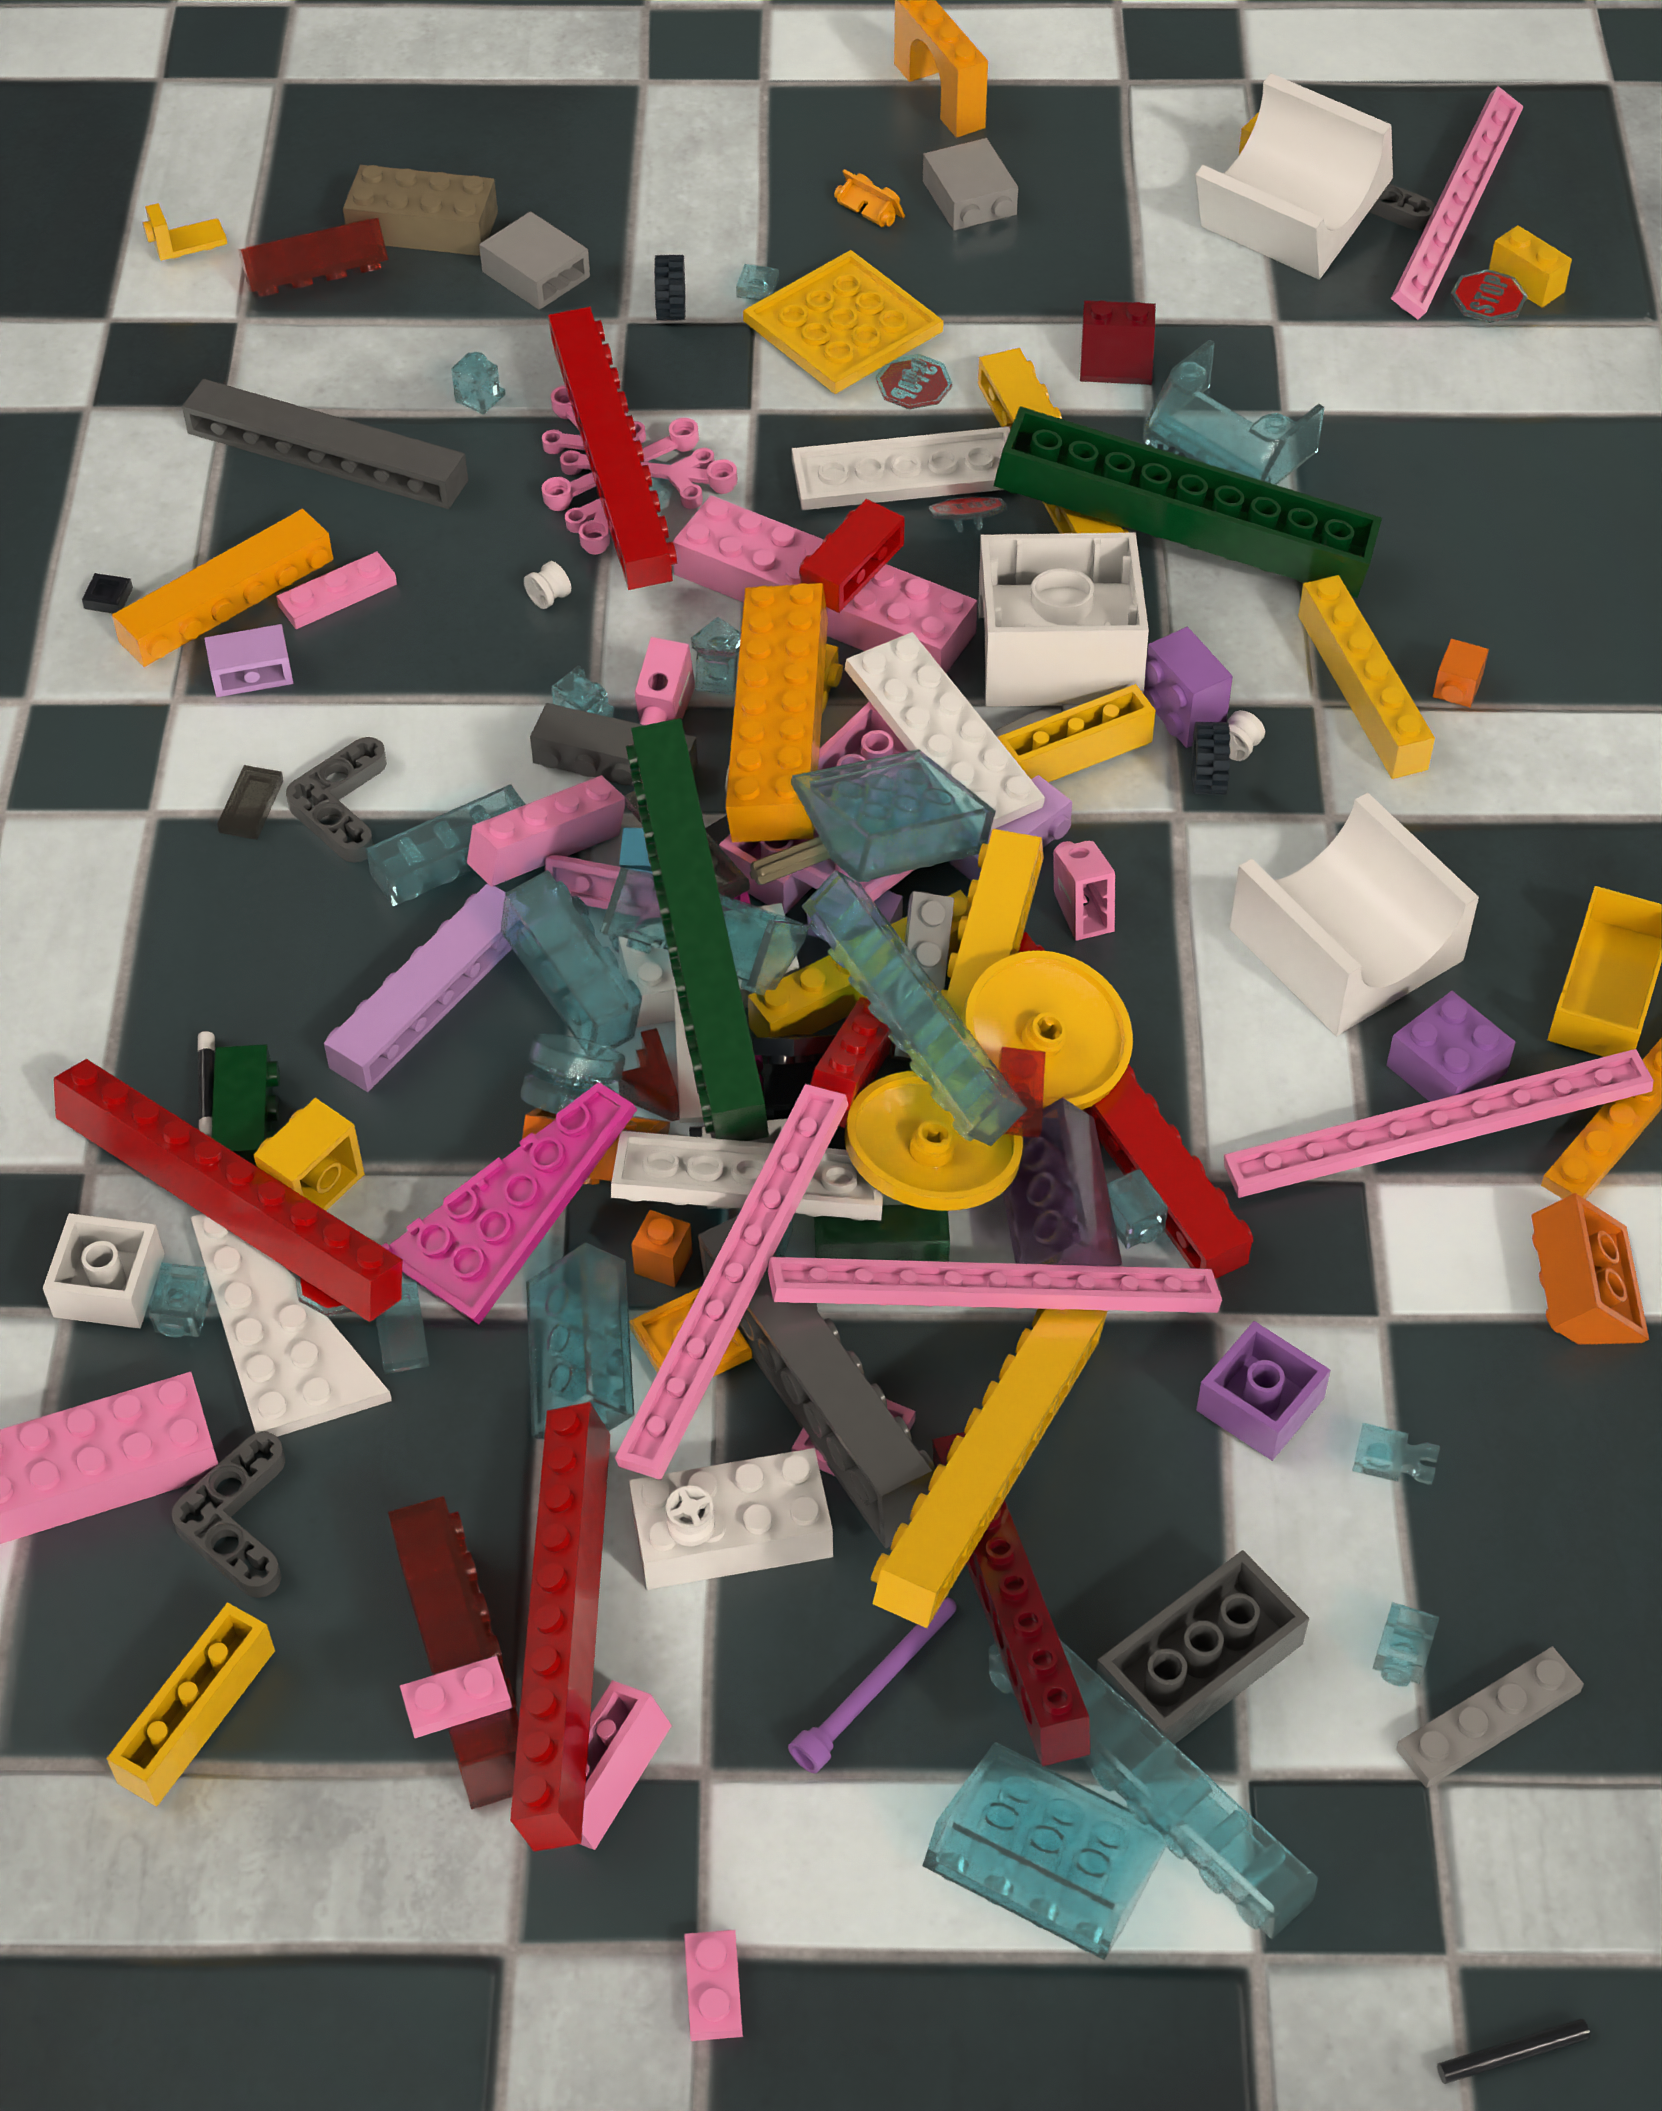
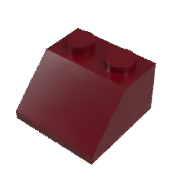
(1117, 342)

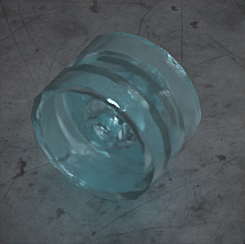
(567, 1070)

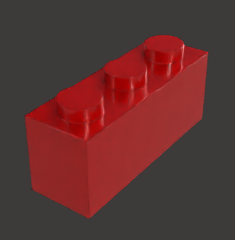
(854, 553)

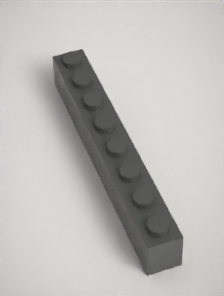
(326, 443)

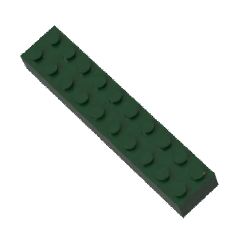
(1186, 501)
(696, 933)

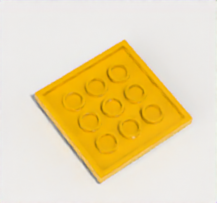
(843, 321)

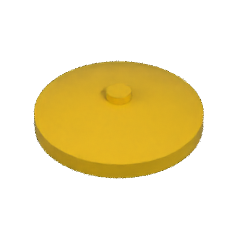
(1054, 1008)
(915, 1154)

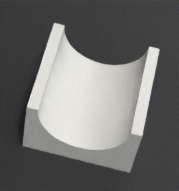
(1299, 179)
(1061, 617)
(1356, 920)

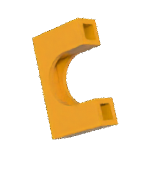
(933, 43)

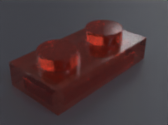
(1025, 1075)

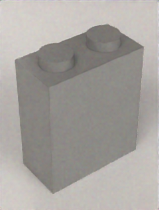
(970, 184)
(534, 260)

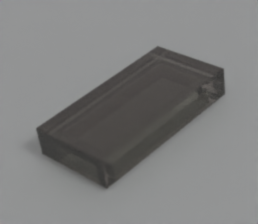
(250, 802)

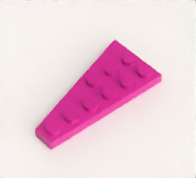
(500, 1215)

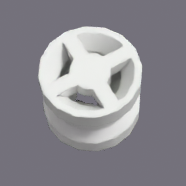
(547, 585)
(1244, 733)
(696, 1505)

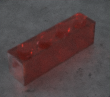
(313, 255)

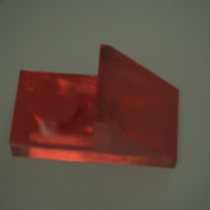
(651, 1083)

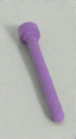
(813, 1747)

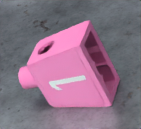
(664, 682)
(1083, 871)

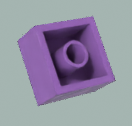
(1186, 684)
(1450, 1050)
(1263, 1390)

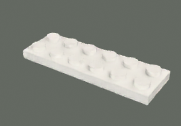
(898, 468)
(937, 719)
(724, 1172)

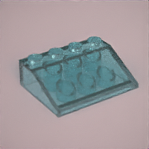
(893, 814)
(1045, 1849)

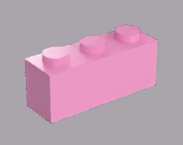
(622, 1741)

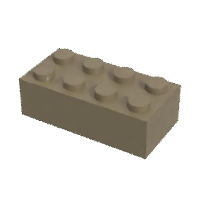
(424, 208)

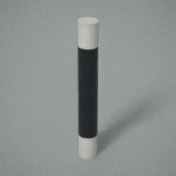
(206, 1067)

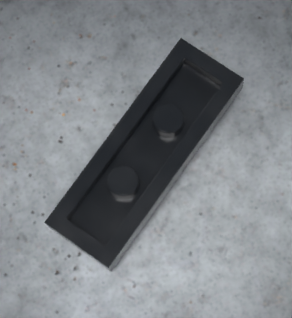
(792, 1048)

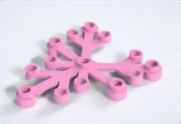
(683, 436)

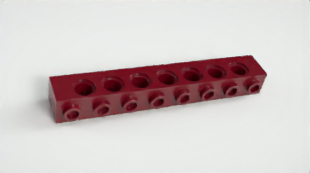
(1026, 1637)

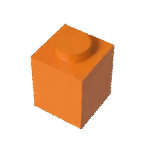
(1460, 673)
(662, 1248)

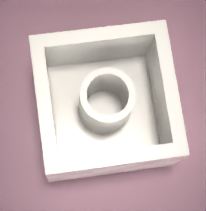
(104, 1270)

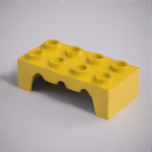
(1610, 975)

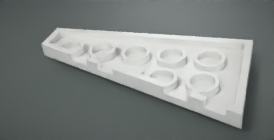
(286, 1354)

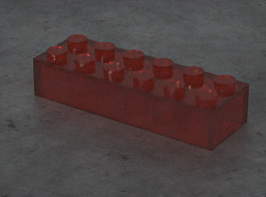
(455, 1634)

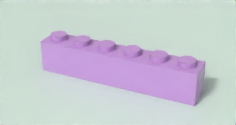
(420, 992)

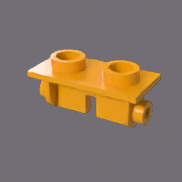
(860, 190)

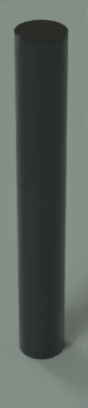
(1513, 2051)

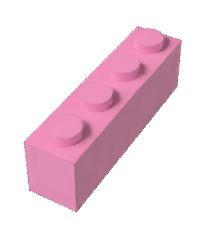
(549, 826)

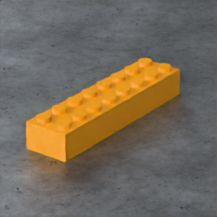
(776, 711)

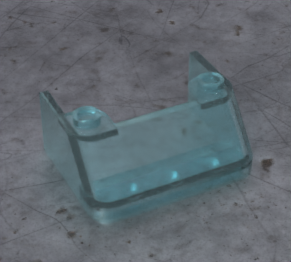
(1220, 436)
(759, 939)

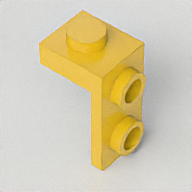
(181, 240)

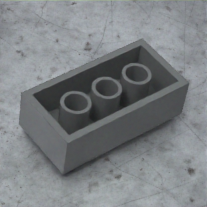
(1205, 1647)

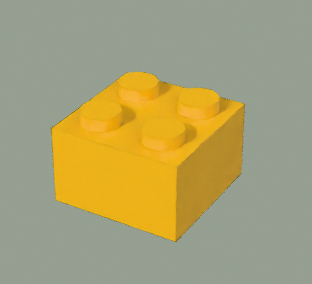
(314, 1154)

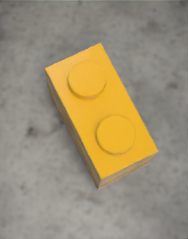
(1533, 263)

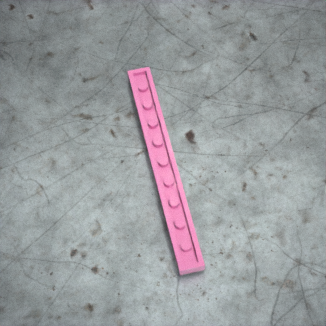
(1457, 204)
(1437, 1123)
(731, 1283)
(992, 1285)

